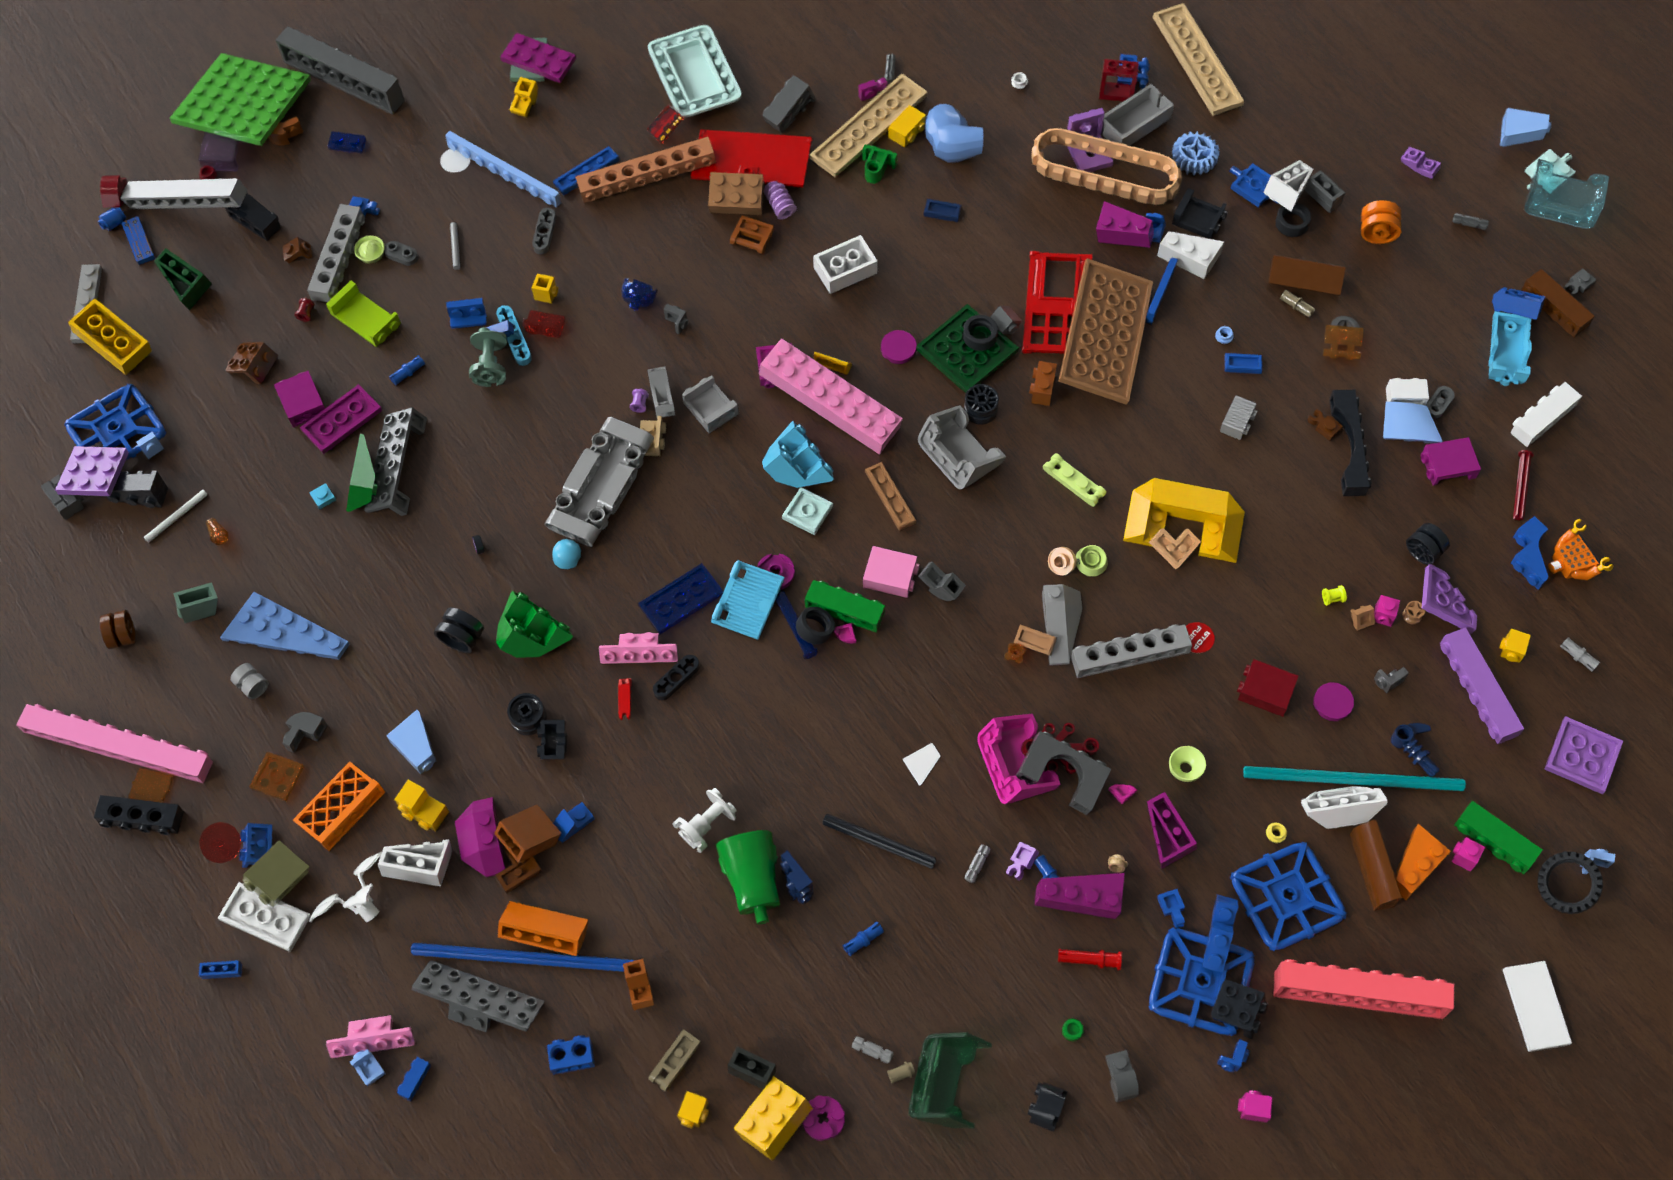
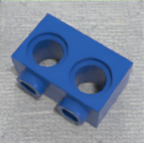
(571, 1061)

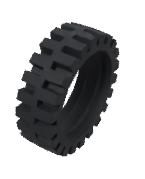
(1571, 857)

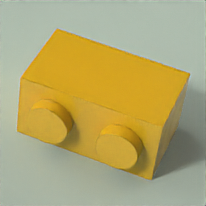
(907, 126)

